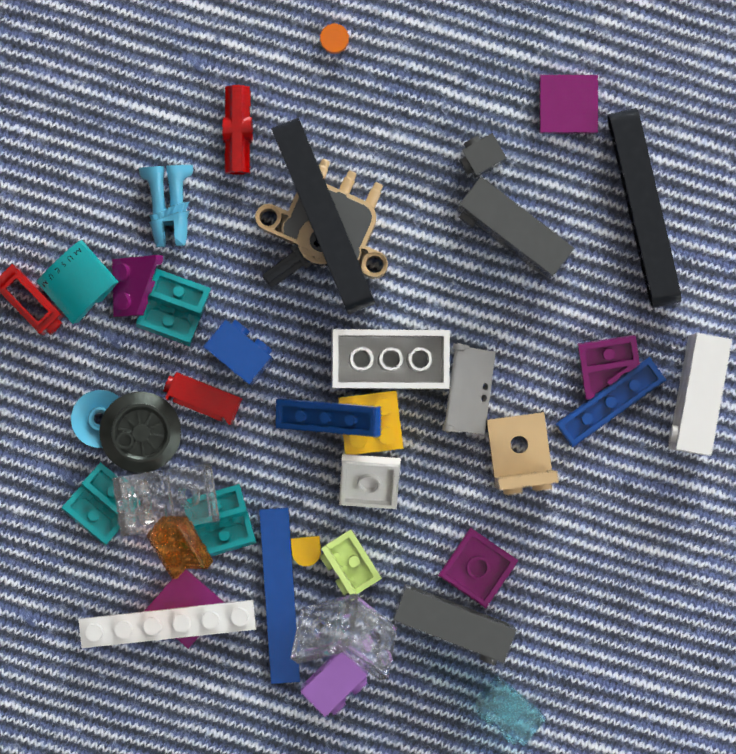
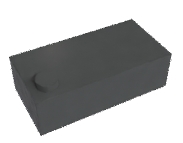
(514, 228)
(455, 623)

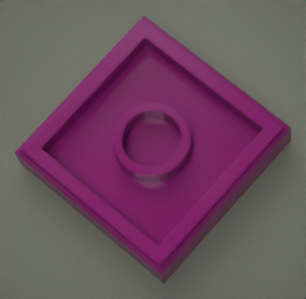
(568, 104)
(478, 567)
(184, 592)

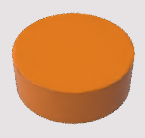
(334, 38)

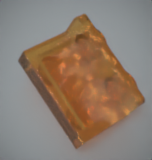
(178, 545)

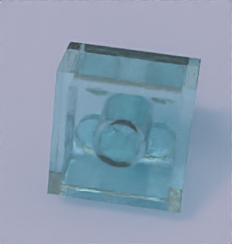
(509, 710)

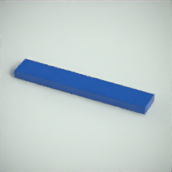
(279, 594)

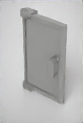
(469, 372)

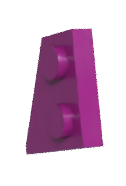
(134, 284)
(605, 361)

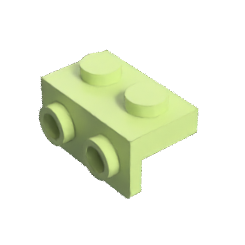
(350, 563)

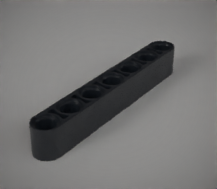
(644, 208)
(323, 215)

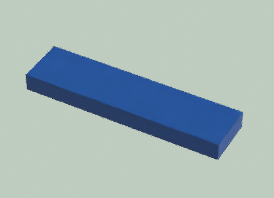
(610, 402)
(328, 417)

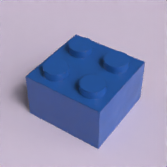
(239, 352)

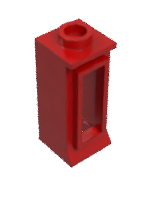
(50, 321)
(202, 397)

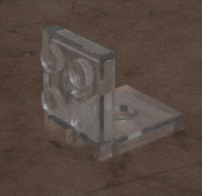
(164, 495)
(349, 629)

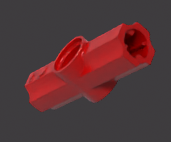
(237, 129)

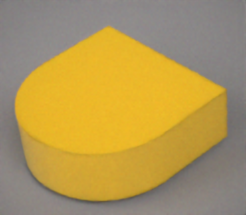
(306, 550)

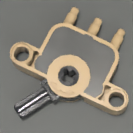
(294, 227)

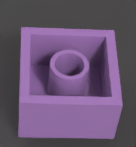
(333, 682)

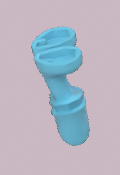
(174, 215)

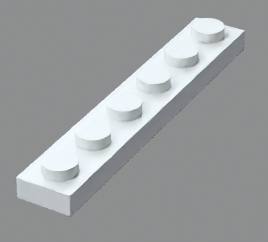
(167, 624)

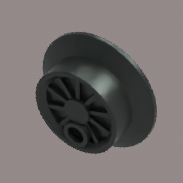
(140, 432)

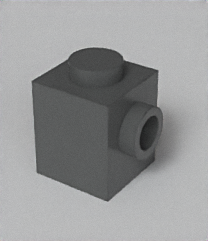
(481, 155)

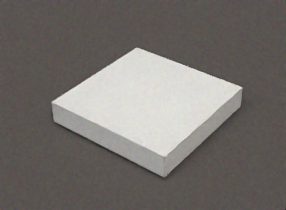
(369, 481)

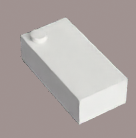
(390, 359)
(700, 394)

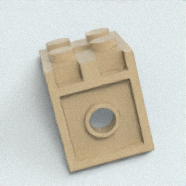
(522, 469)

